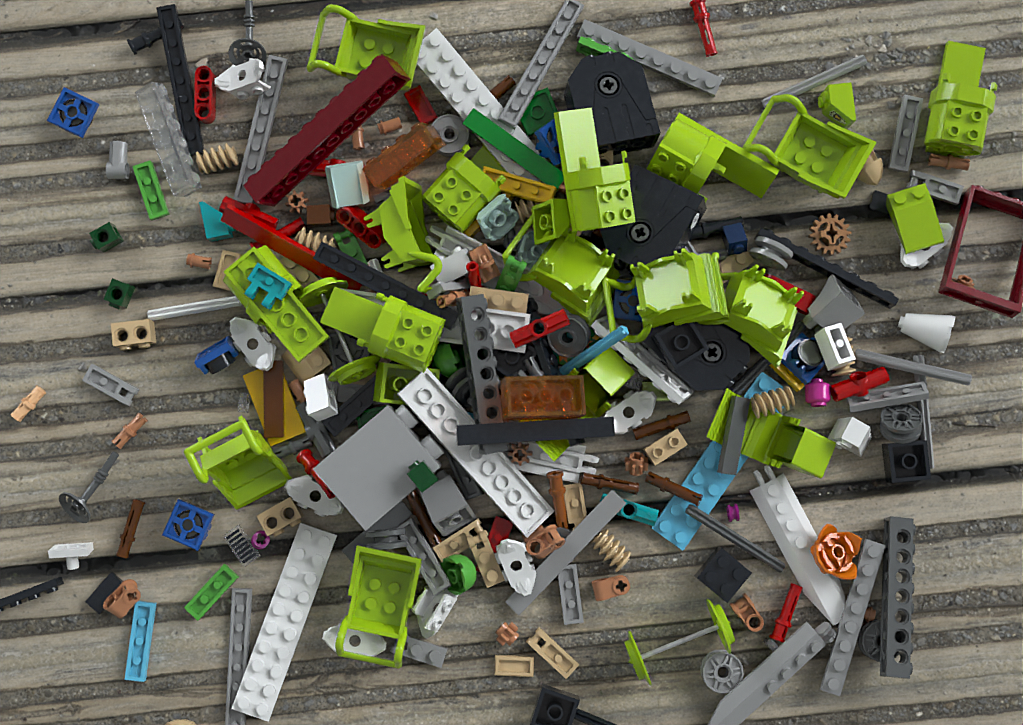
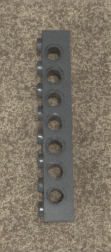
(474, 365)
(890, 605)

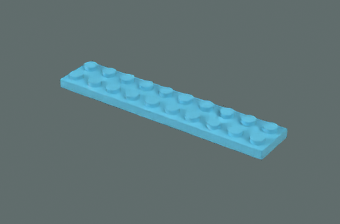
(704, 479)

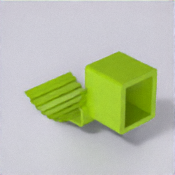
(601, 381)
(777, 440)

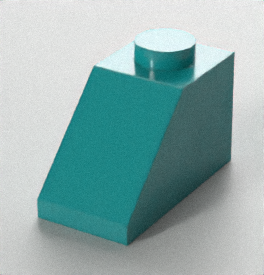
(214, 228)

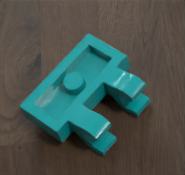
(268, 281)

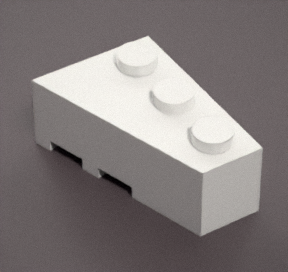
(851, 435)

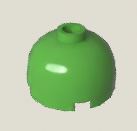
(446, 359)
(460, 572)

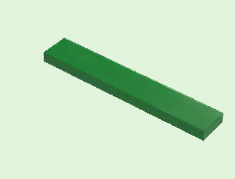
(513, 149)

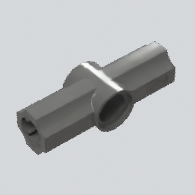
(316, 432)

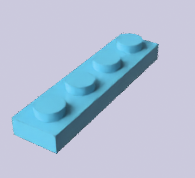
(140, 641)

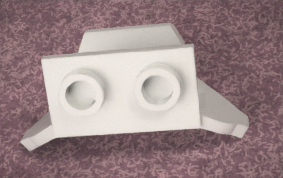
(249, 86)
(920, 257)
(244, 330)
(643, 405)
(300, 491)
(522, 579)
(430, 620)
(370, 643)

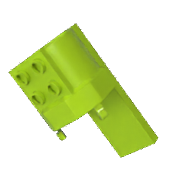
(958, 105)
(694, 151)
(464, 188)
(594, 193)
(287, 317)
(388, 331)

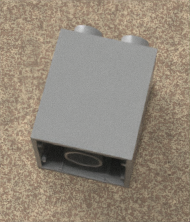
(373, 464)

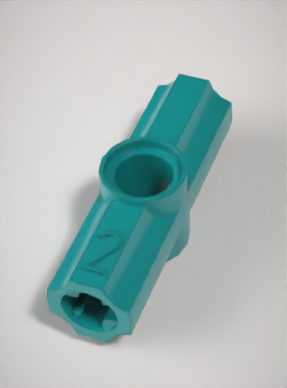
(640, 513)

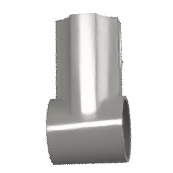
(118, 166)

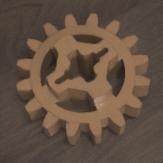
(832, 229)

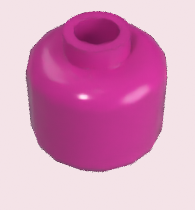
(817, 393)

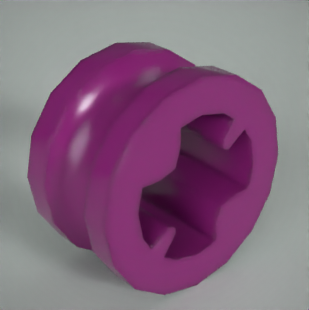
(733, 513)
(255, 537)

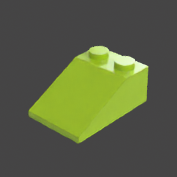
(914, 218)
(392, 379)

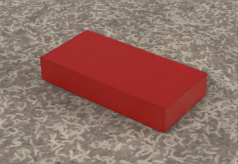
(420, 105)

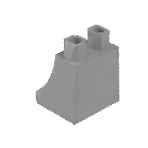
(833, 306)
(447, 505)

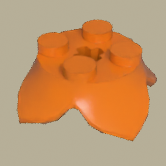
(835, 552)

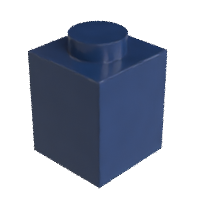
(734, 238)

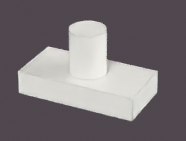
(71, 552)

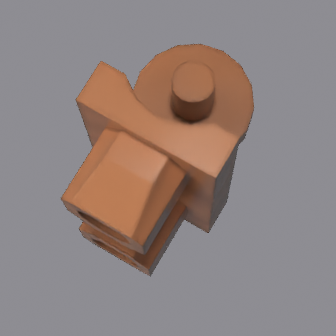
(487, 265)

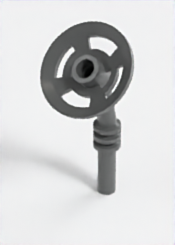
(250, 43)
(79, 503)

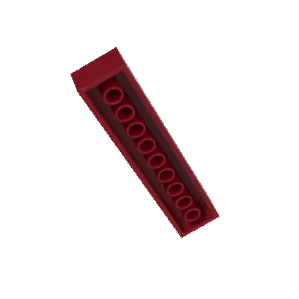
(326, 131)

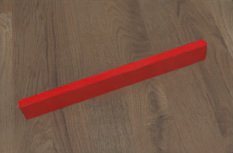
(281, 244)

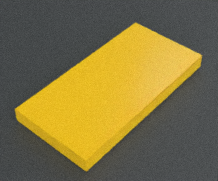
(292, 421)

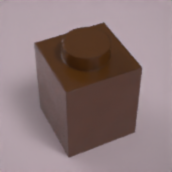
(320, 216)

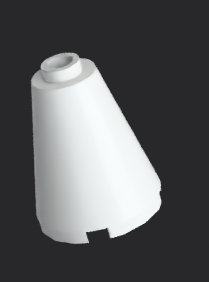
(928, 329)

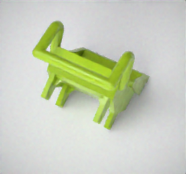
(365, 41)
(815, 152)
(406, 231)
(571, 271)
(672, 290)
(759, 311)
(241, 467)
(381, 594)

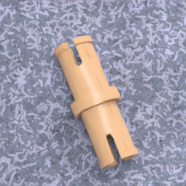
(28, 403)

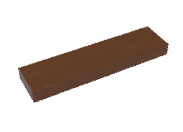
(274, 400)

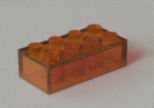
(403, 156)
(543, 397)

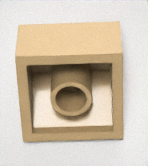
(311, 366)

